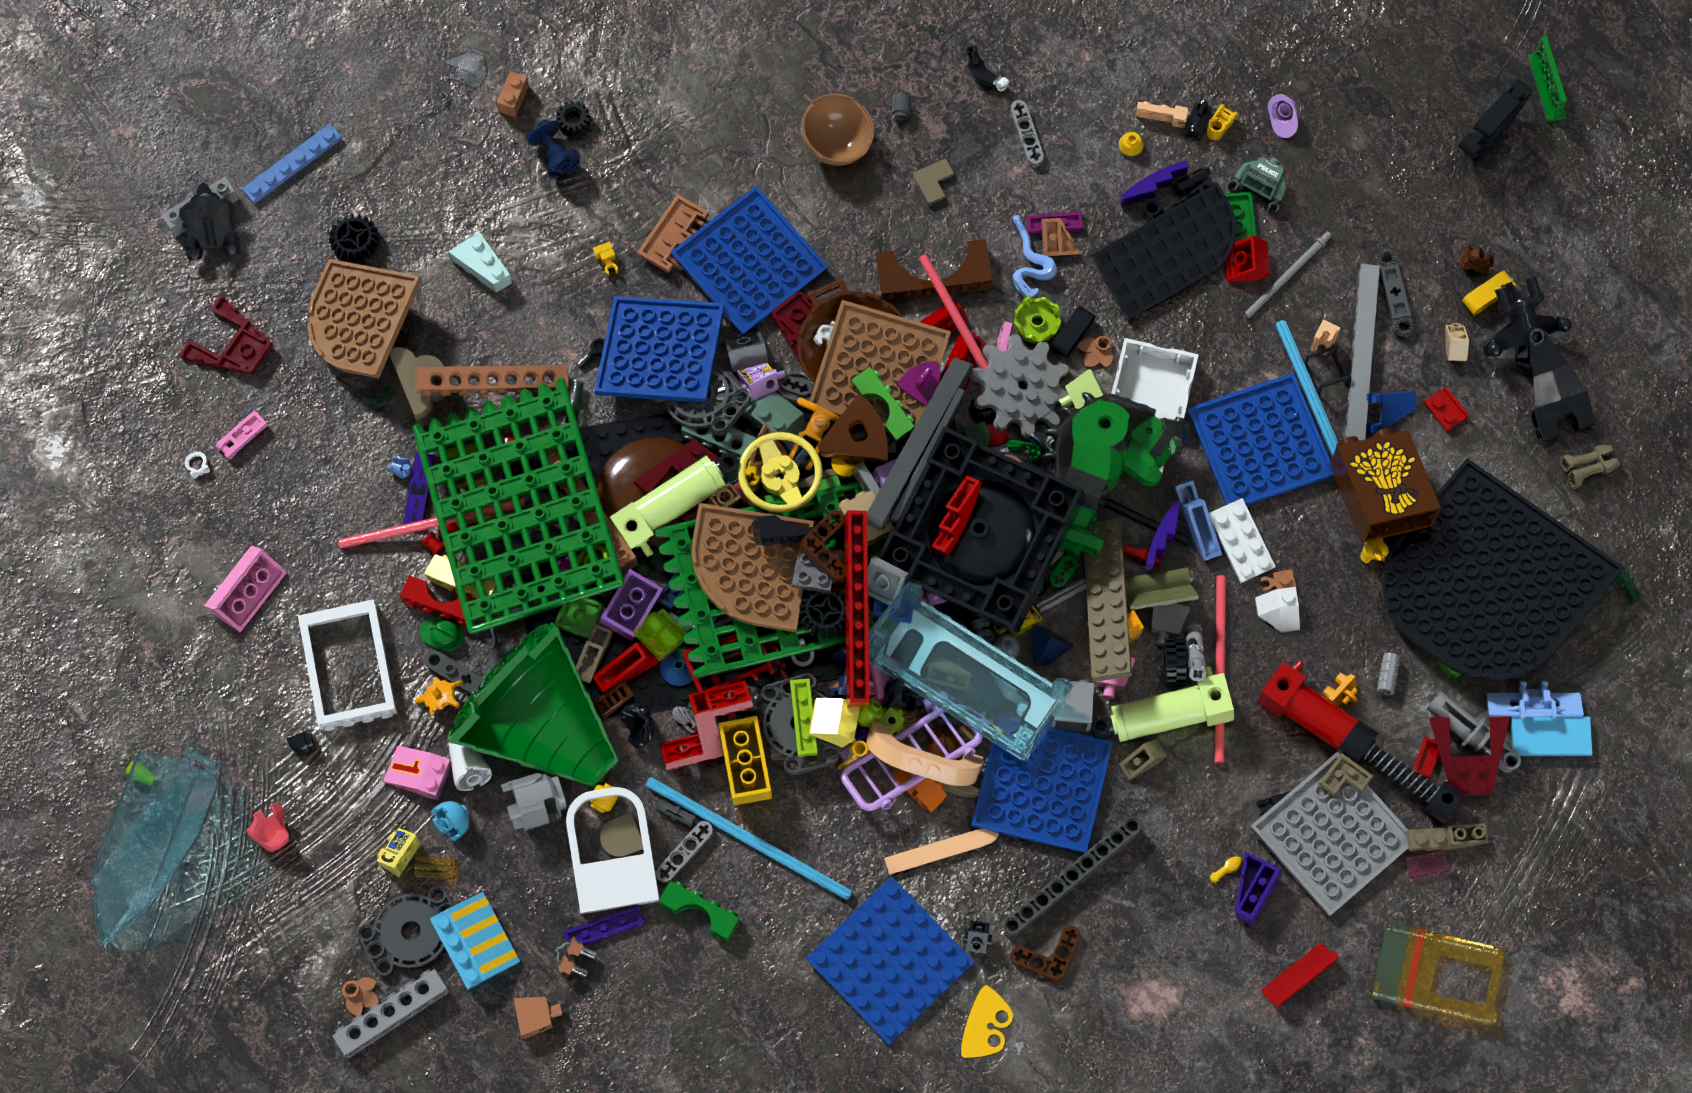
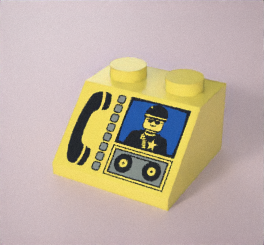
(834, 721)
(398, 852)

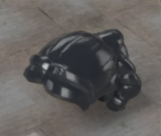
(639, 723)

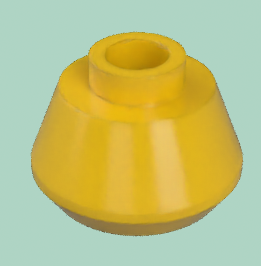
(1131, 144)

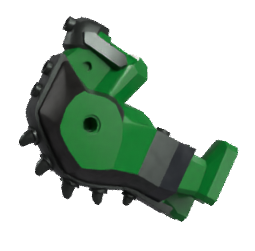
(1098, 445)

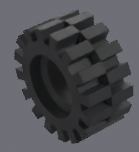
(570, 109)

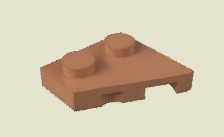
(1056, 238)

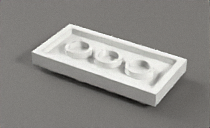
(1241, 541)

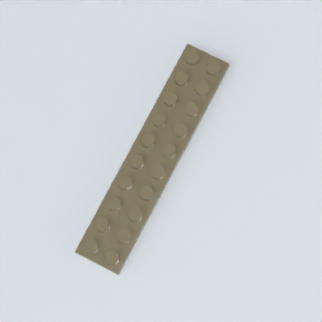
(1108, 605)

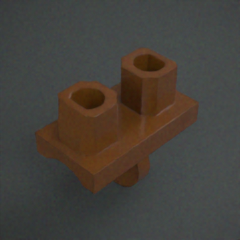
(1476, 260)

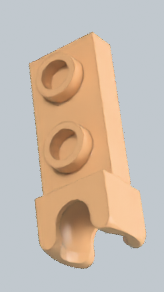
(1165, 113)

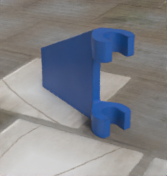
(1392, 409)

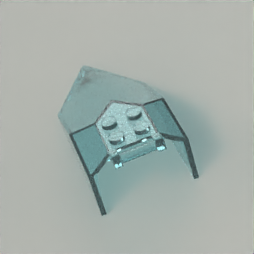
(150, 835)

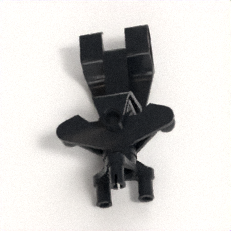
(1555, 384)

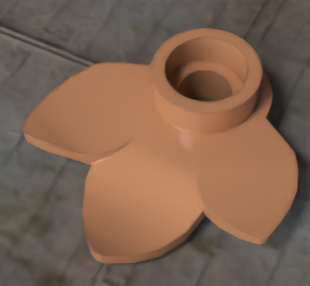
(1096, 354)
(362, 997)

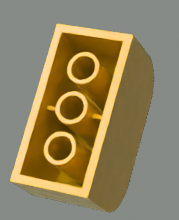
(745, 760)

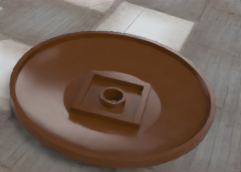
(624, 467)

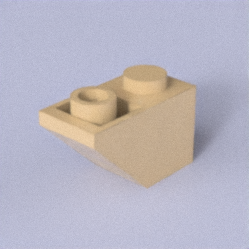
(1456, 342)

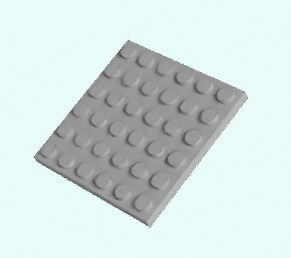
(1332, 840)

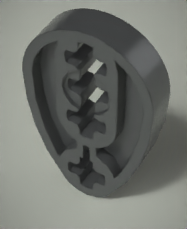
(796, 379)

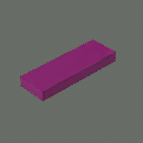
(1073, 222)

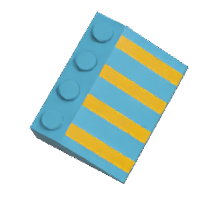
(474, 940)

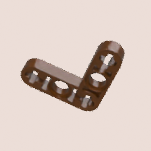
(818, 541)
(1048, 963)

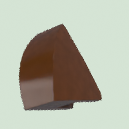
(857, 435)

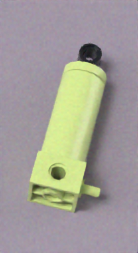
(671, 500)
(1170, 710)

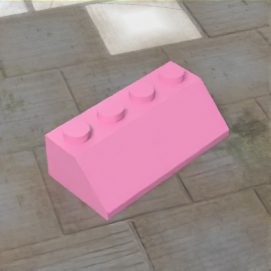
(245, 588)

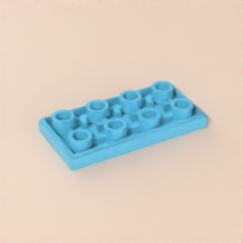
(1551, 736)

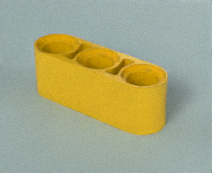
(1484, 294)

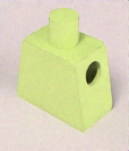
(1084, 383)

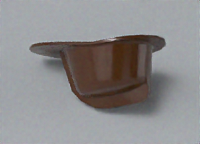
(946, 738)

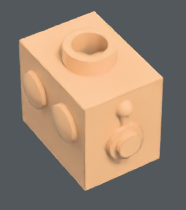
(728, 494)

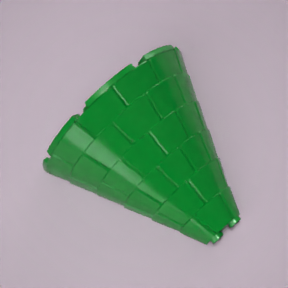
(537, 713)

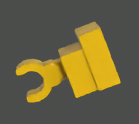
(606, 255)

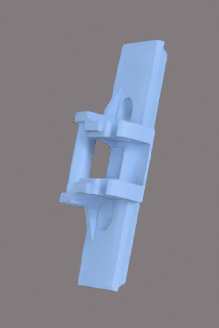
(1535, 703)

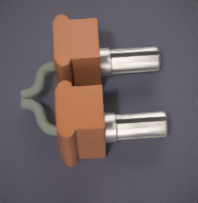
(574, 947)

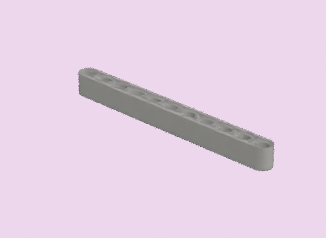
(1362, 351)

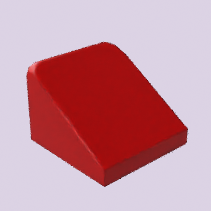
(997, 437)

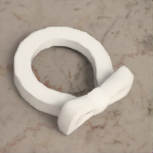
(193, 472)
(803, 664)

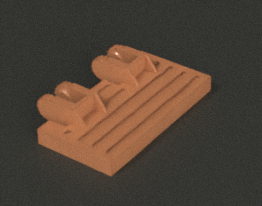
(671, 231)

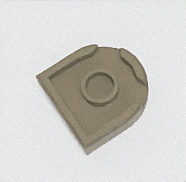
(621, 837)

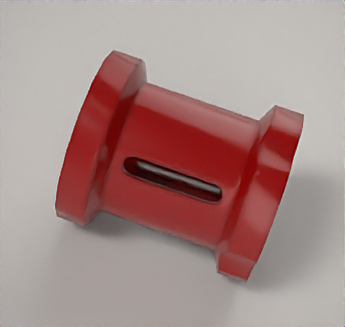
(433, 544)

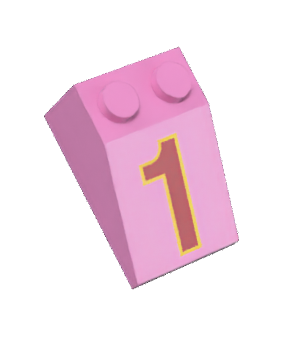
(418, 772)

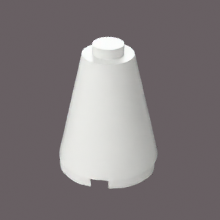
(468, 767)

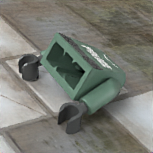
(1262, 177)

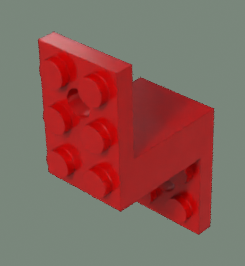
(707, 742)

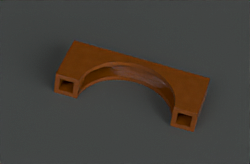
(898, 284)

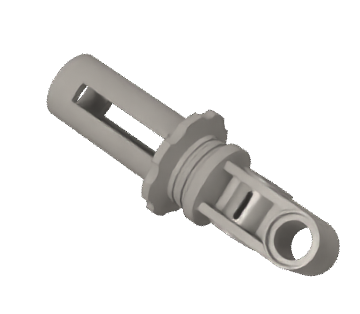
(1470, 730)

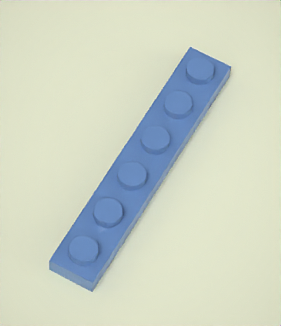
(291, 163)

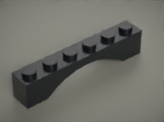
(774, 530)

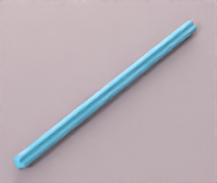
(1307, 385)
(749, 838)

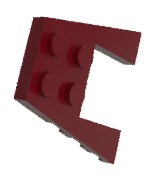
(790, 317)
(244, 350)
(677, 462)
(1471, 773)

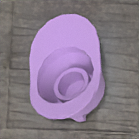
(1283, 115)

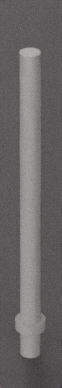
(1320, 243)

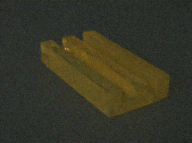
(418, 866)

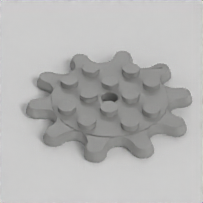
(1002, 389)

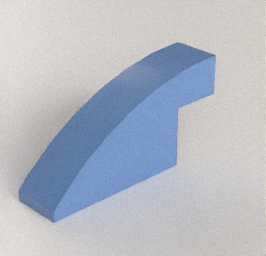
(1197, 519)

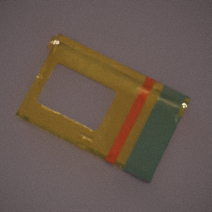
(1408, 969)

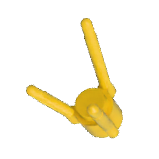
(857, 749)

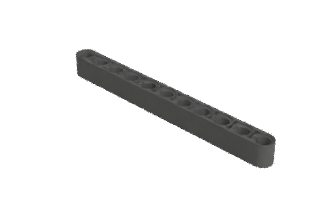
(915, 447)

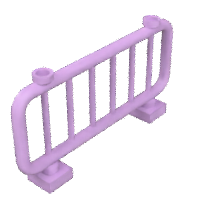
(885, 801)

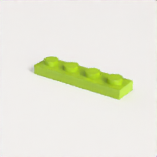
(802, 717)

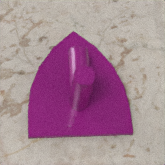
(921, 381)

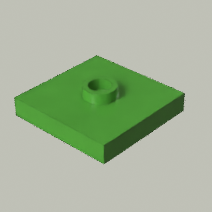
(579, 616)

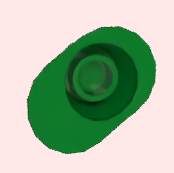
(441, 634)

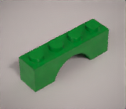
(678, 898)

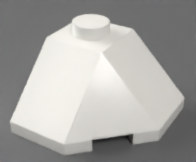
(1280, 609)

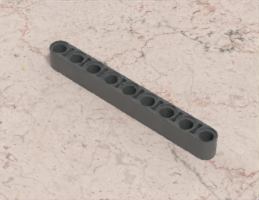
(1068, 885)

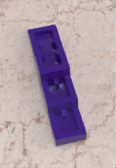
(1148, 186)
(1164, 534)

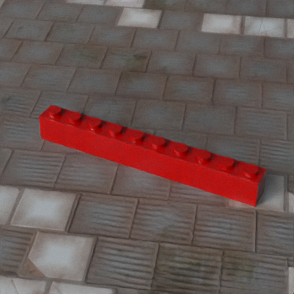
(856, 609)

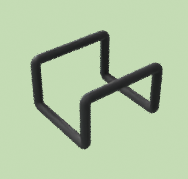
(1346, 379)

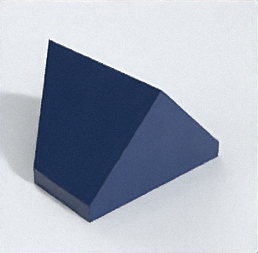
(1047, 645)

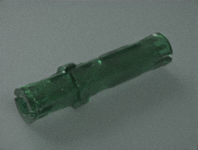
(575, 396)

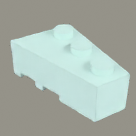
(481, 262)

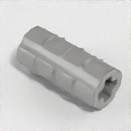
(1388, 674)

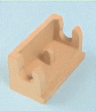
(1325, 336)

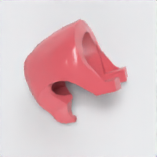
(269, 831)

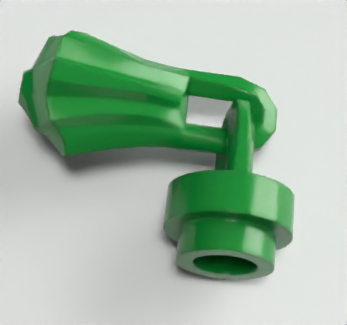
(1034, 452)

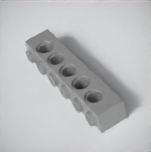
(385, 1024)

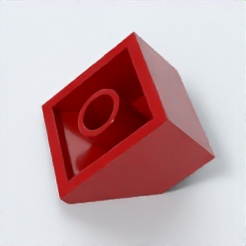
(1248, 260)

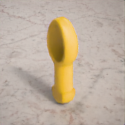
(1231, 866)

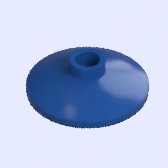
(674, 675)

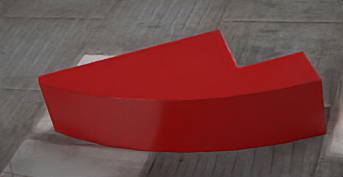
(626, 666)

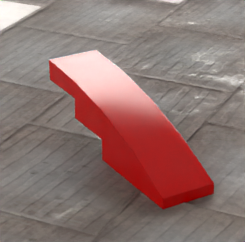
(960, 509)

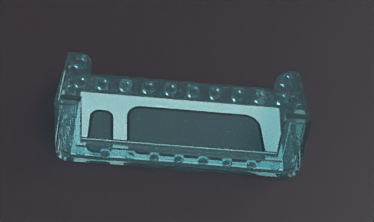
(965, 674)

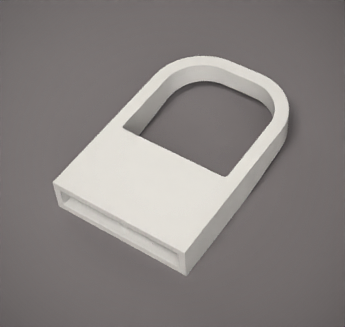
(614, 881)

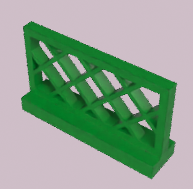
(1548, 81)

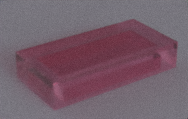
(1426, 864)

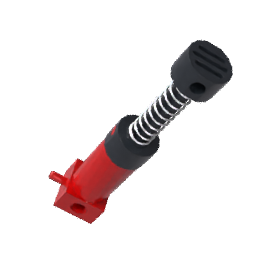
(1349, 735)

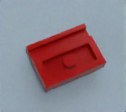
(1446, 409)

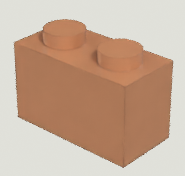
(512, 94)

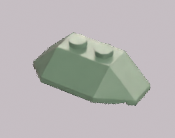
(778, 415)

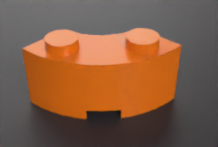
(927, 792)

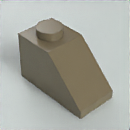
(1143, 759)

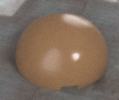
(837, 129)

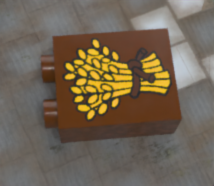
(1384, 484)

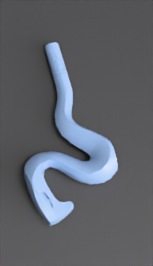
(1049, 268)

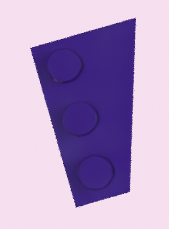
(1255, 888)

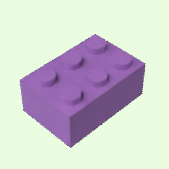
(630, 605)

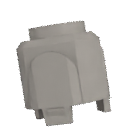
(537, 800)

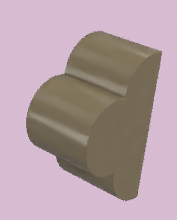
(404, 365)

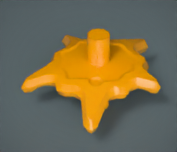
(439, 695)

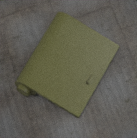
(1160, 588)

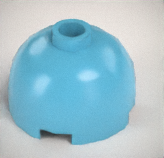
(451, 819)

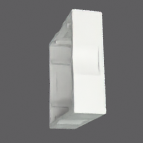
(1155, 377)

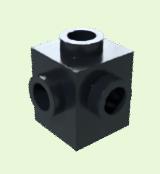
(977, 937)

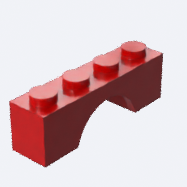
(417, 594)

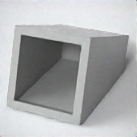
(1077, 712)

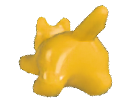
(1374, 550)

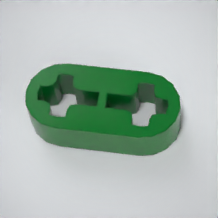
(1067, 575)

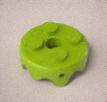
(1037, 308)

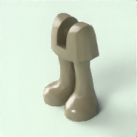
(1577, 476)

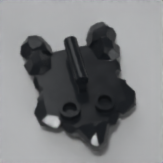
(208, 223)

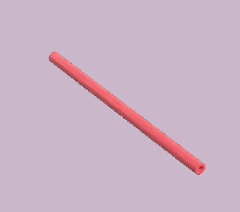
(953, 311)
(416, 526)
(1220, 658)

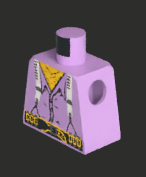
(760, 379)

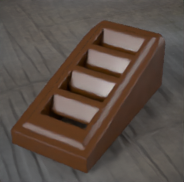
(616, 705)

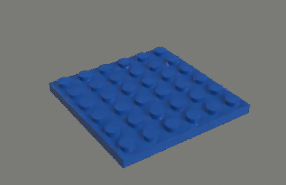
(749, 260)
(659, 349)
(1261, 441)
(1047, 796)
(889, 960)

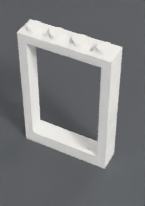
(363, 714)

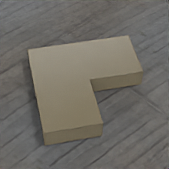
(929, 178)
(1345, 770)

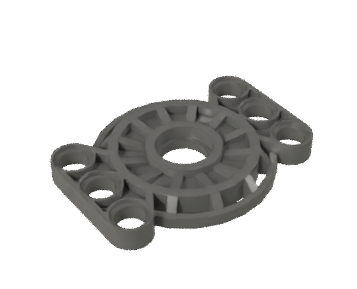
(720, 401)
(784, 734)
(390, 938)

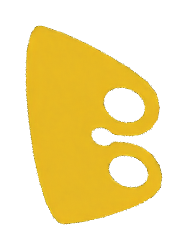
(976, 1031)

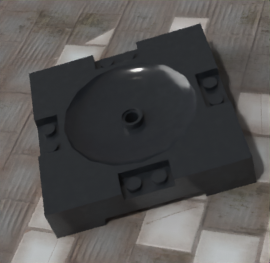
(1005, 565)

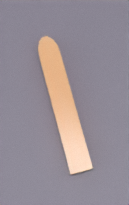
(939, 850)

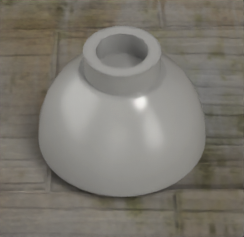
(1008, 644)

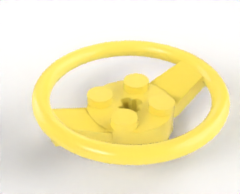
(777, 464)

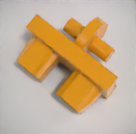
(1345, 692)

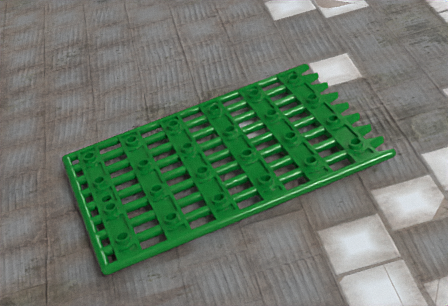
(522, 520)
(748, 642)

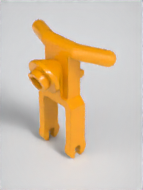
(817, 425)

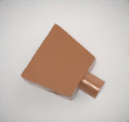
(535, 1015)

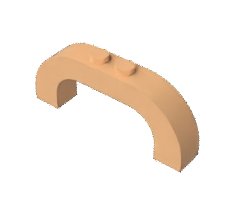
(947, 771)

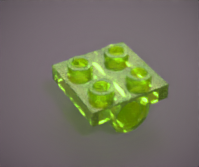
(660, 634)

